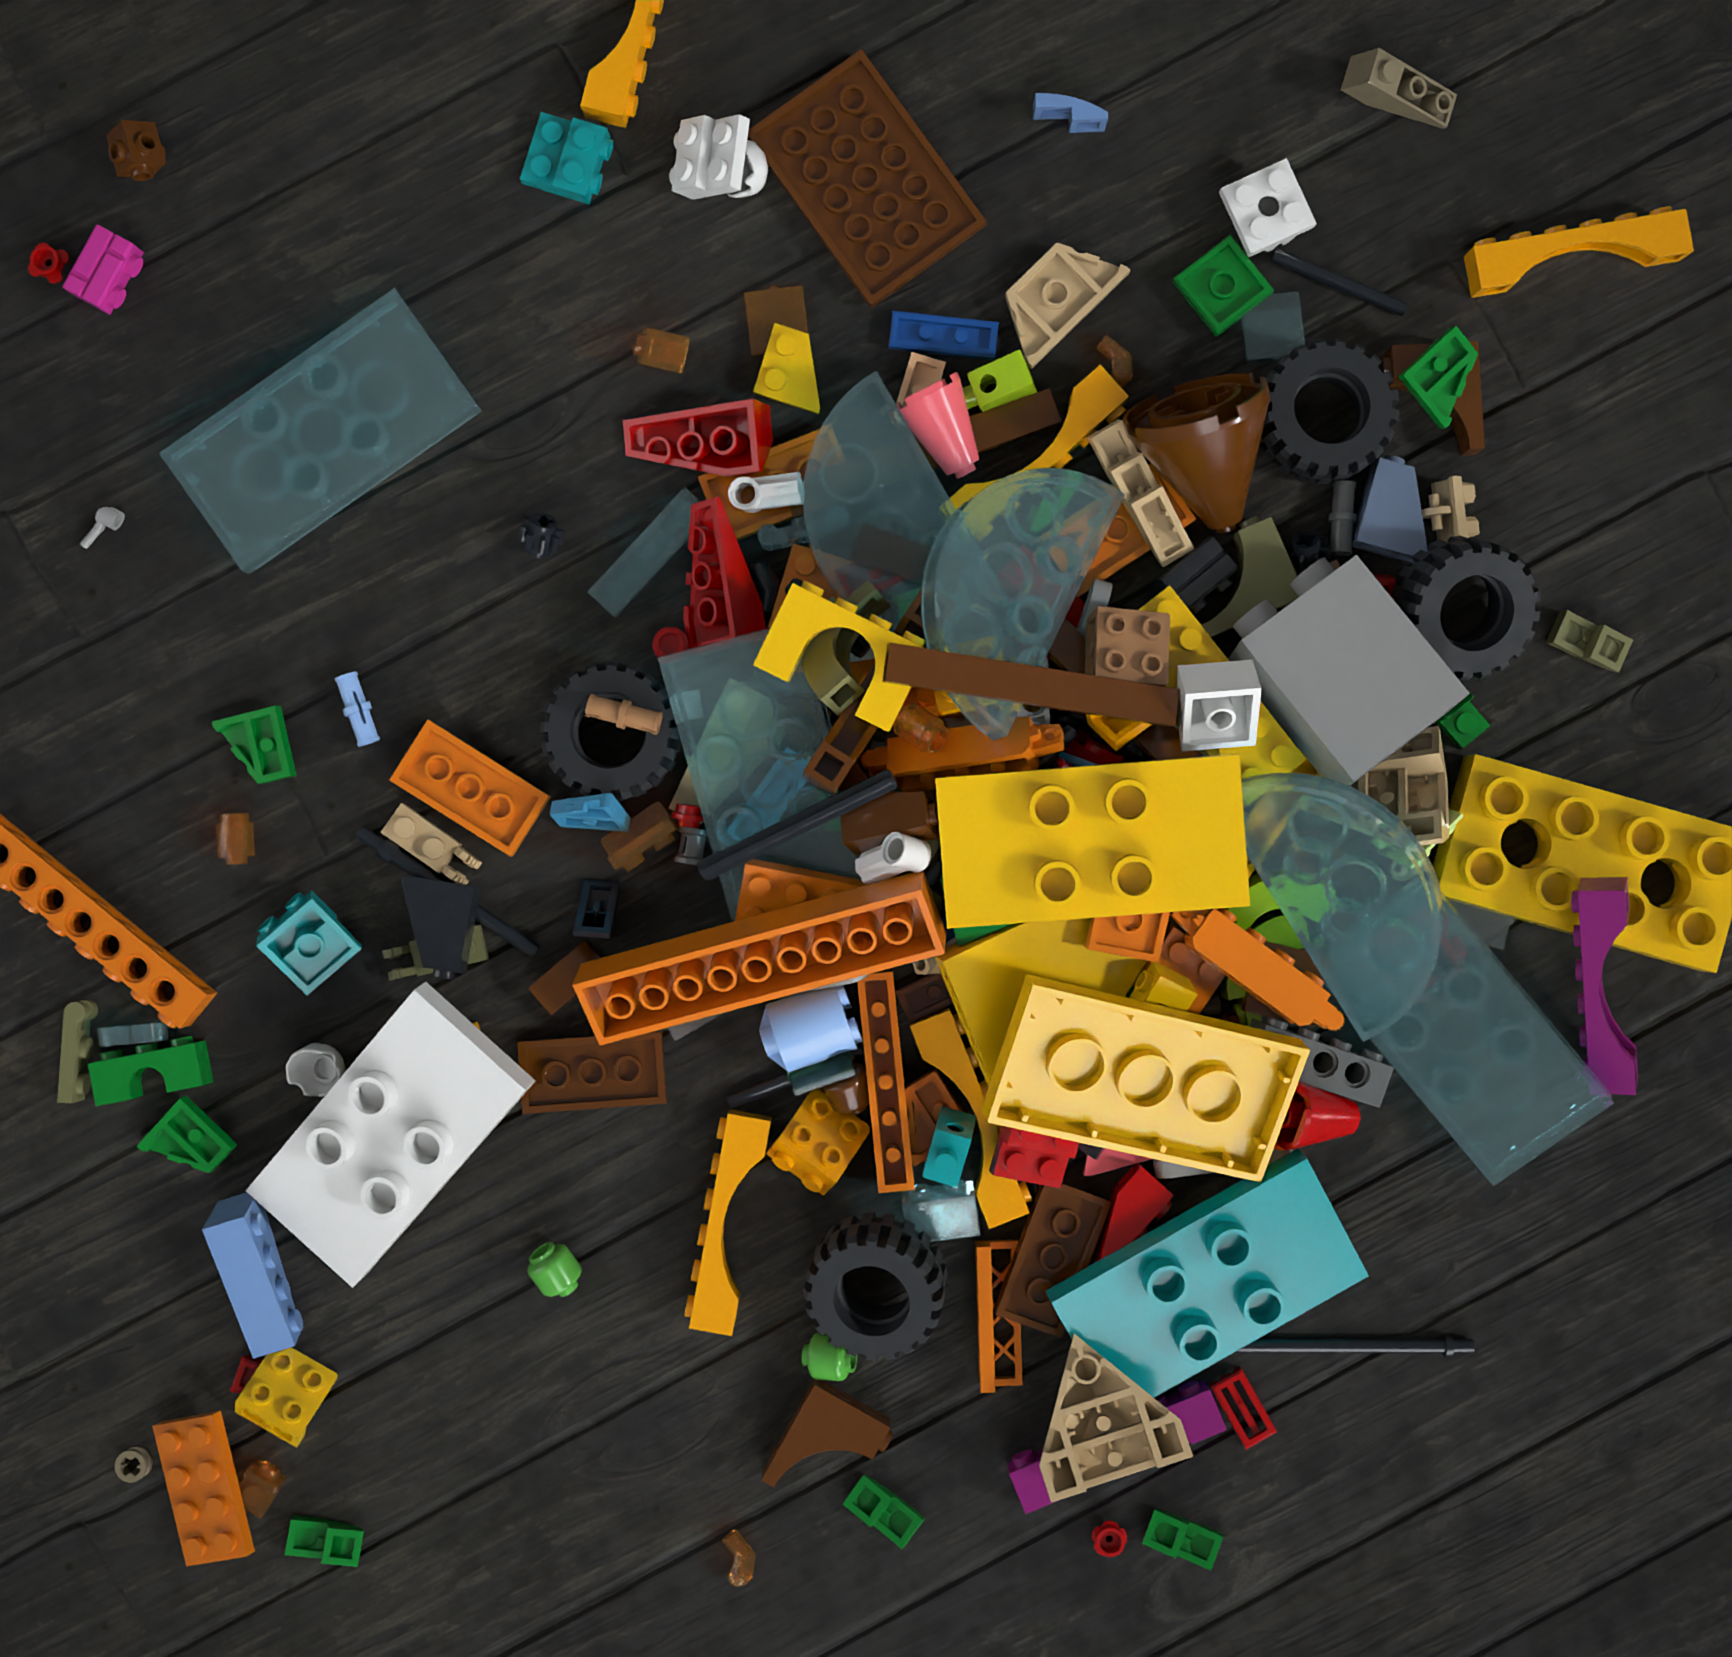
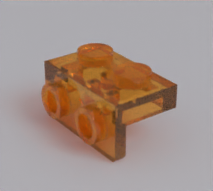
(646, 830)

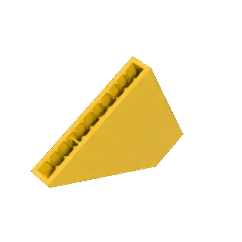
(990, 972)

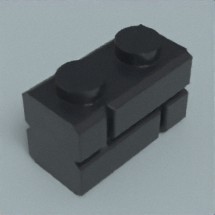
(1198, 574)

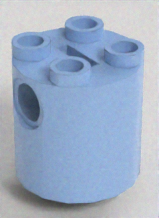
(809, 1028)

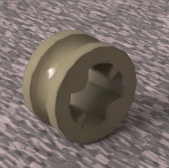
(145, 1464)

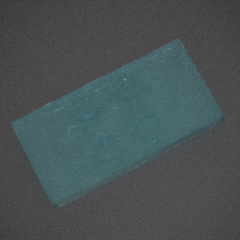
(320, 432)
(748, 751)
(1489, 1058)

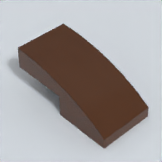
(555, 986)

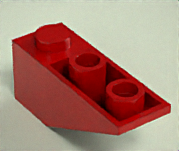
(1134, 1205)

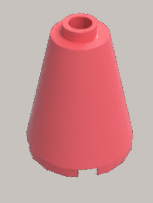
(943, 425)

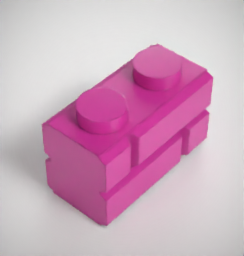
(104, 270)

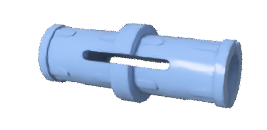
(357, 709)

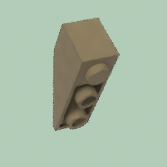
(1397, 88)

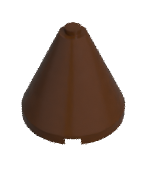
(1205, 442)

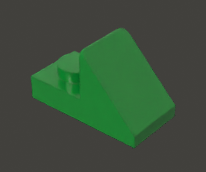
(1463, 723)

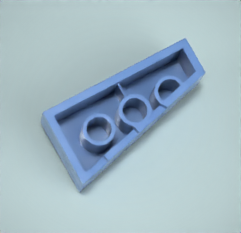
(253, 1274)

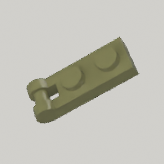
(75, 1051)

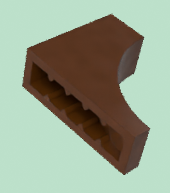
(1467, 410)
(895, 811)
(827, 1422)

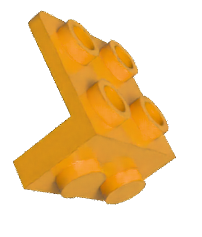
(818, 1143)

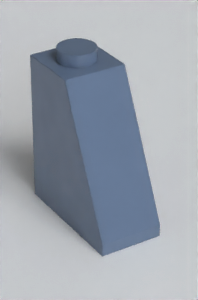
(1390, 512)

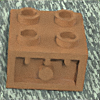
(1128, 645)

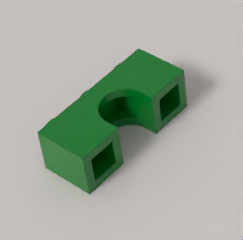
(119, 1076)

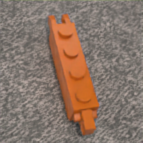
(965, 753)
(1258, 969)

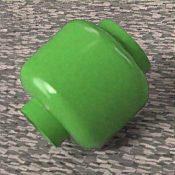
(554, 1269)
(826, 1361)

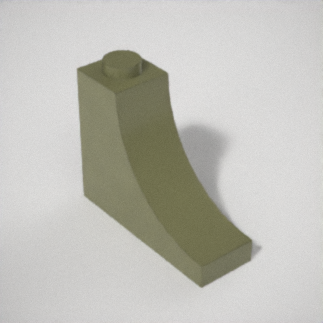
(1261, 574)

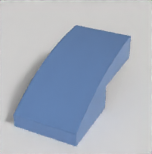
(1080, 114)

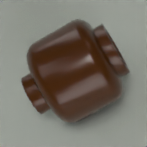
(849, 1094)

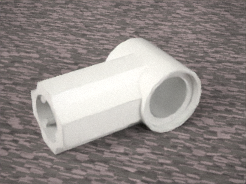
(770, 491)
(893, 857)

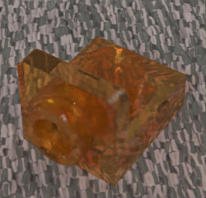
(260, 1486)

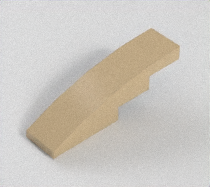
(1143, 496)

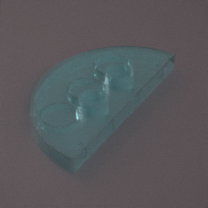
(873, 474)
(1010, 573)
(1349, 889)

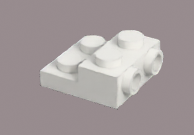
(709, 156)

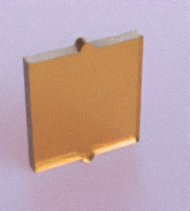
(773, 306)

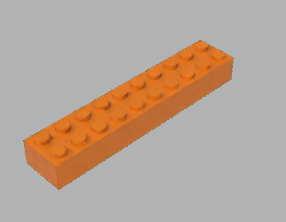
(761, 958)

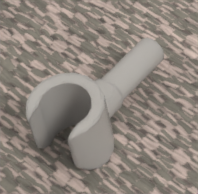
(105, 517)

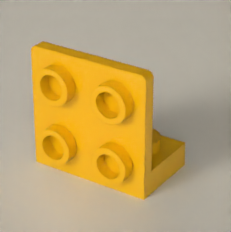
(285, 1394)

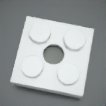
(1267, 208)

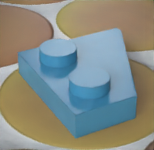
(591, 812)

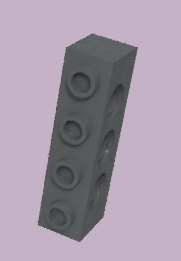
(1364, 1084)

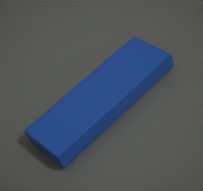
(943, 335)

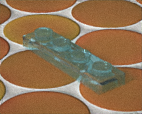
(645, 555)

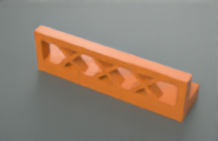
(985, 1320)

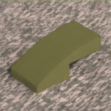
(1589, 641)

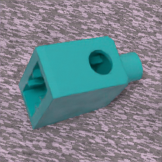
(949, 1148)

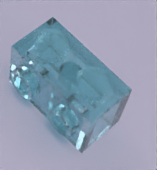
(942, 1210)

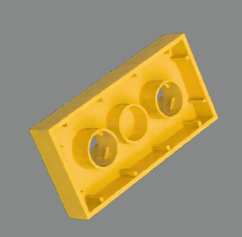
(1588, 836)

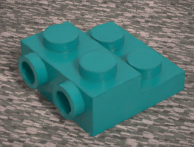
(567, 157)
(307, 941)

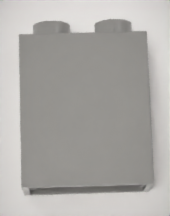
(1345, 670)

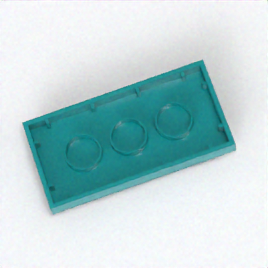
(1212, 1277)

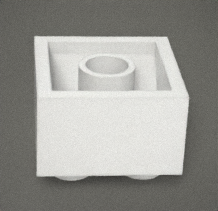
(1218, 705)

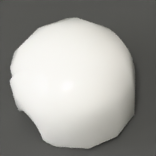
(754, 171)
(315, 1069)

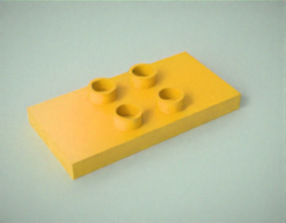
(1093, 841)
(1143, 1079)

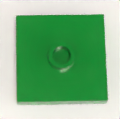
(1223, 286)

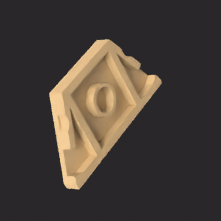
(1057, 297)

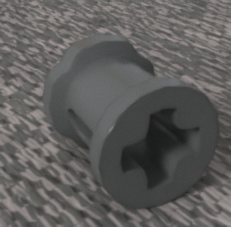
(691, 845)

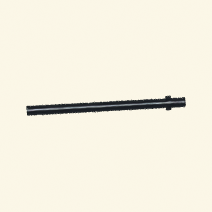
(1446, 1346)

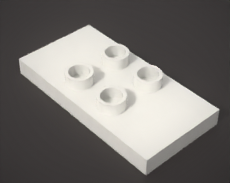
(390, 1134)

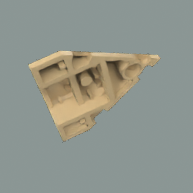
(1414, 786)
(1105, 1427)

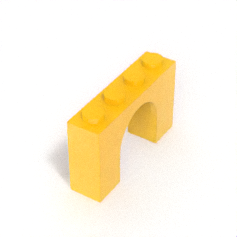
(807, 615)

